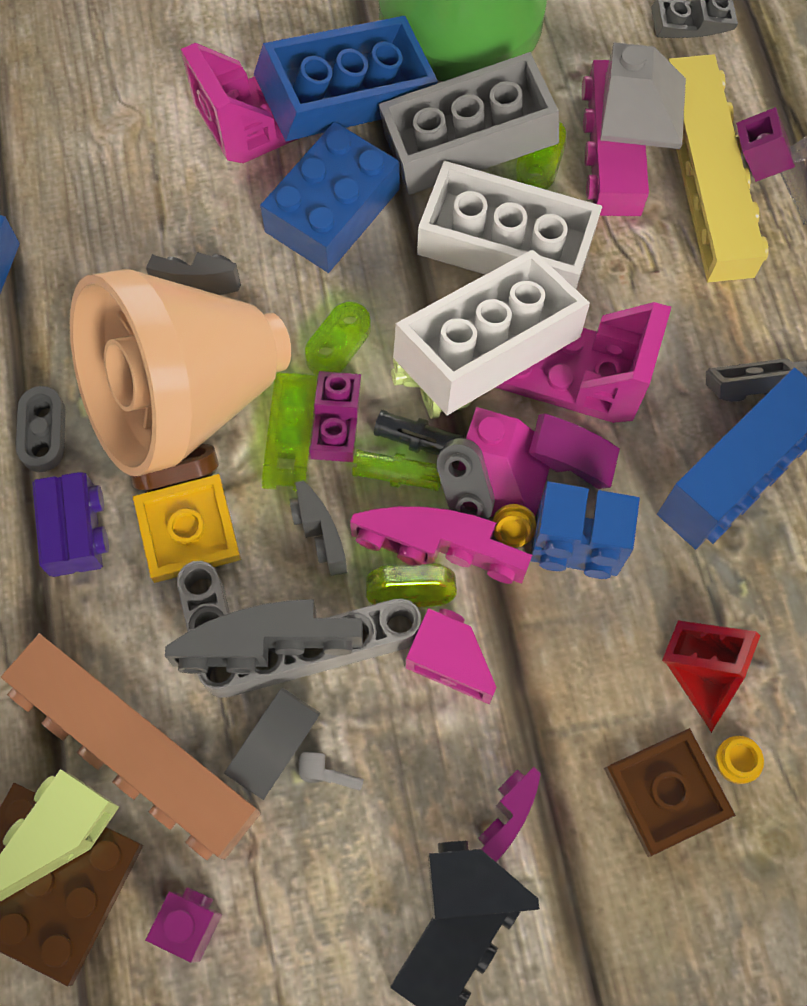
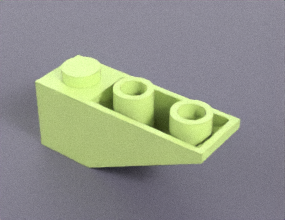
(55, 831)

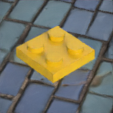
(186, 526)

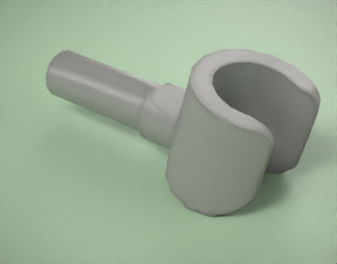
(313, 770)

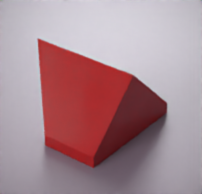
(710, 664)

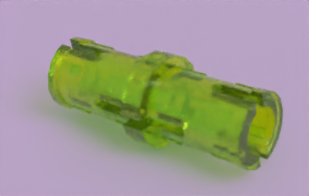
(396, 470)

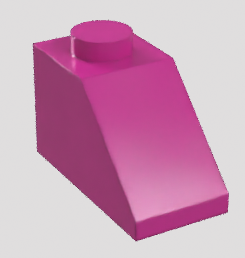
(451, 655)

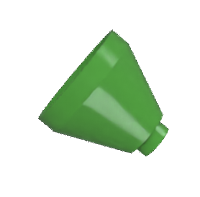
(469, 33)

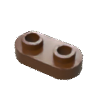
(195, 466)

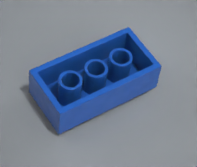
(340, 75)
(740, 465)

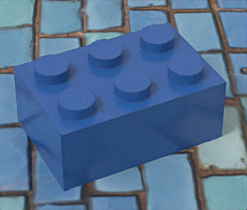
(331, 196)

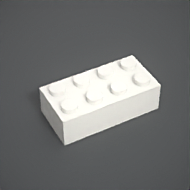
(491, 220)
(489, 331)

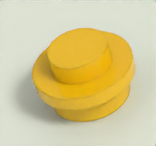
(514, 525)
(739, 760)

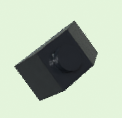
(473, 884)

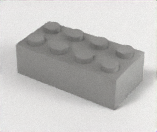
(471, 121)

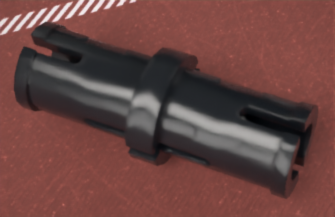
(391, 427)

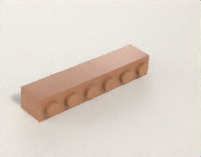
(131, 747)

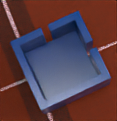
(572, 541)

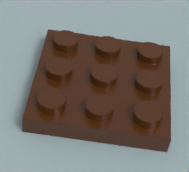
(62, 913)

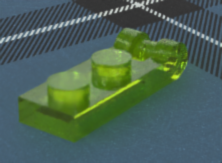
(289, 429)

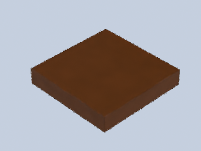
(669, 792)

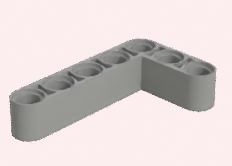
(214, 604)

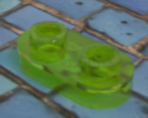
(543, 162)
(339, 336)
(421, 584)

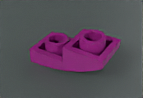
(335, 416)
(574, 449)
(516, 804)

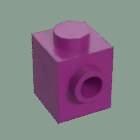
(765, 144)
(184, 925)

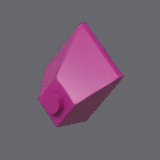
(511, 469)

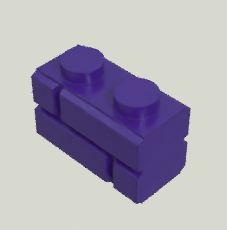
(69, 524)

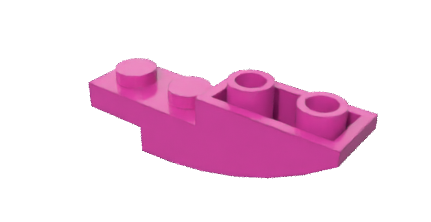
(423, 532)

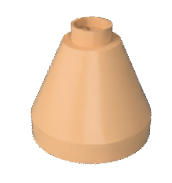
(166, 364)

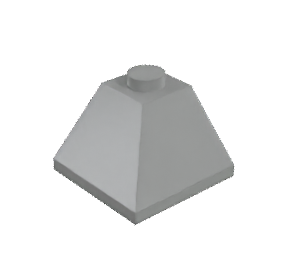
(642, 98)

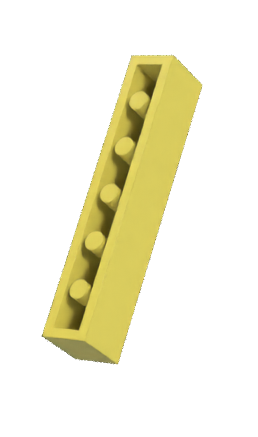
(716, 176)

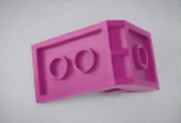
(231, 104)
(603, 369)

